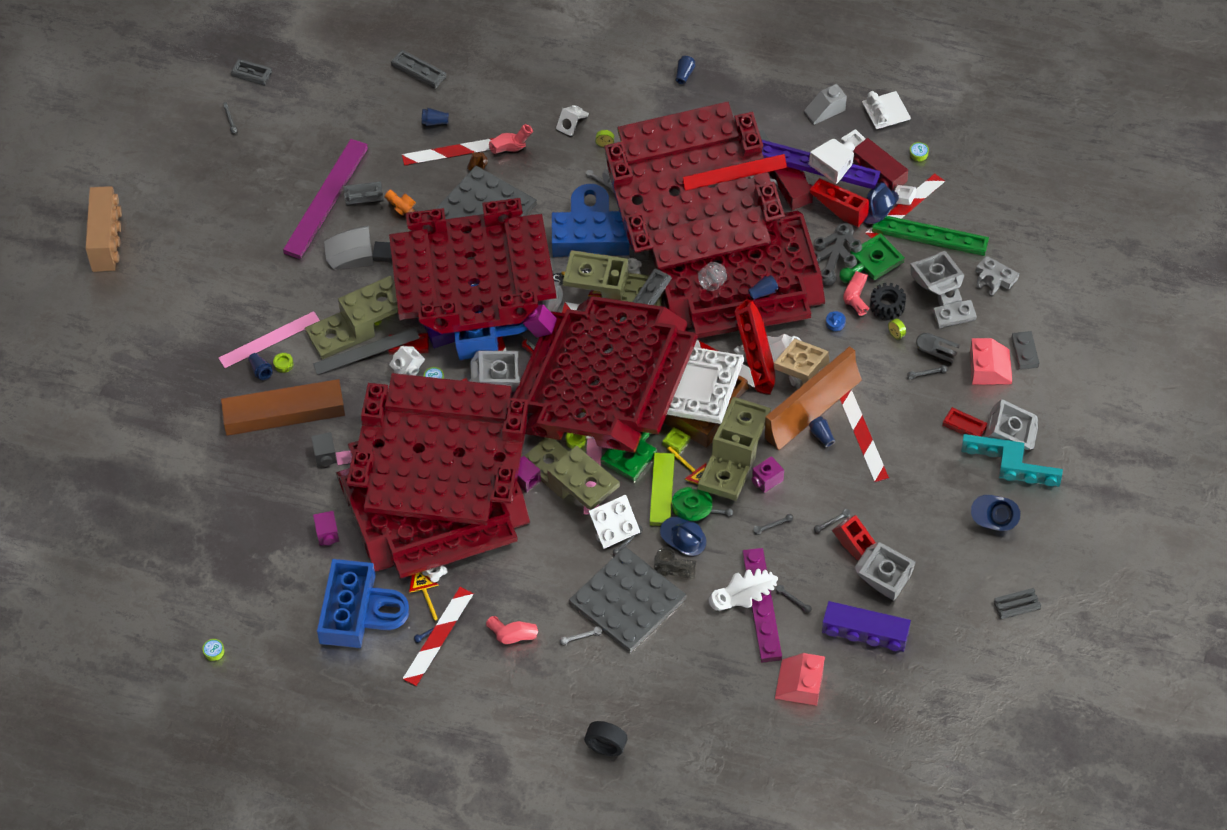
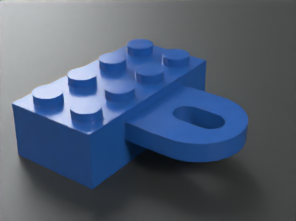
(589, 227)
(483, 339)
(354, 604)

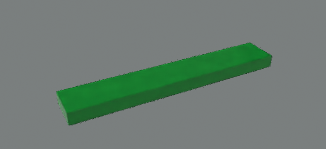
(932, 235)

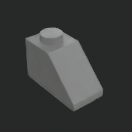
(826, 104)

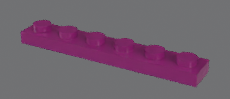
(763, 611)

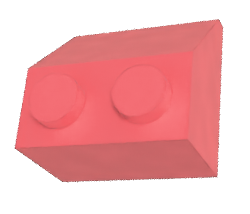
(989, 362)
(800, 678)

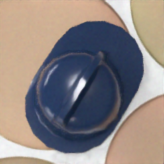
(880, 203)
(995, 512)
(683, 536)

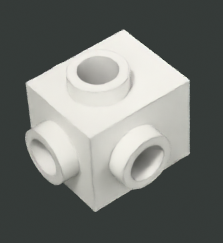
(406, 361)

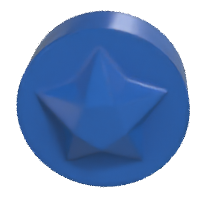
(835, 321)

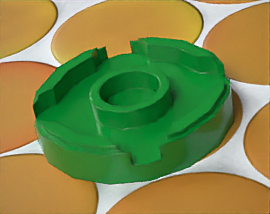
(691, 504)

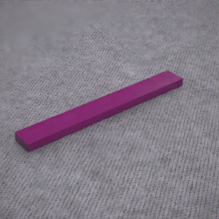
(325, 199)

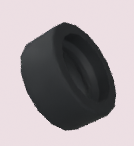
(606, 738)

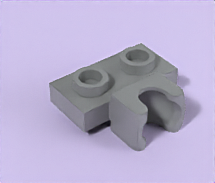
(995, 274)
(953, 310)

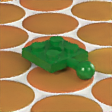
(874, 267)
(631, 467)

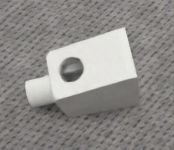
(832, 159)

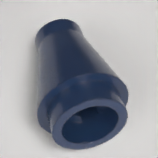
(684, 69)
(433, 117)
(764, 287)
(261, 368)
(821, 429)

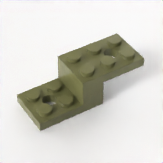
(607, 275)
(355, 318)
(734, 448)
(571, 473)

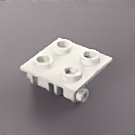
(885, 109)
(614, 521)

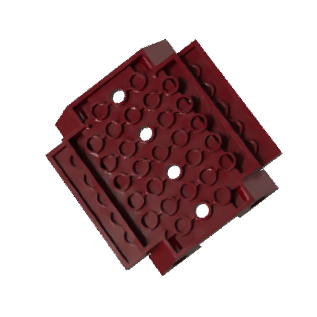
(699, 220)
(795, 273)
(437, 277)
(633, 379)
(442, 420)
(429, 543)

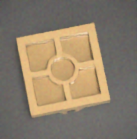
(802, 360)

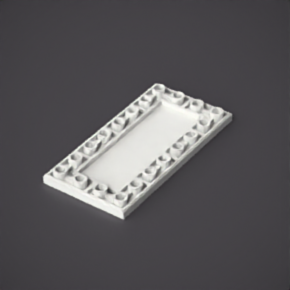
(705, 385)

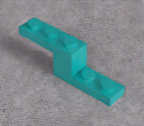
(1011, 460)

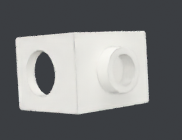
(573, 114)

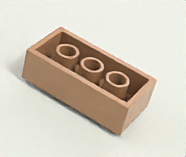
(103, 229)

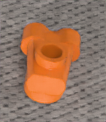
(403, 204)

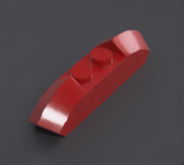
(756, 345)

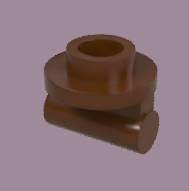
(477, 159)

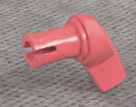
(510, 141)
(853, 292)
(513, 631)

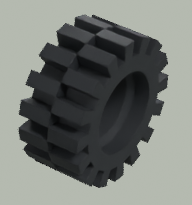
(888, 292)

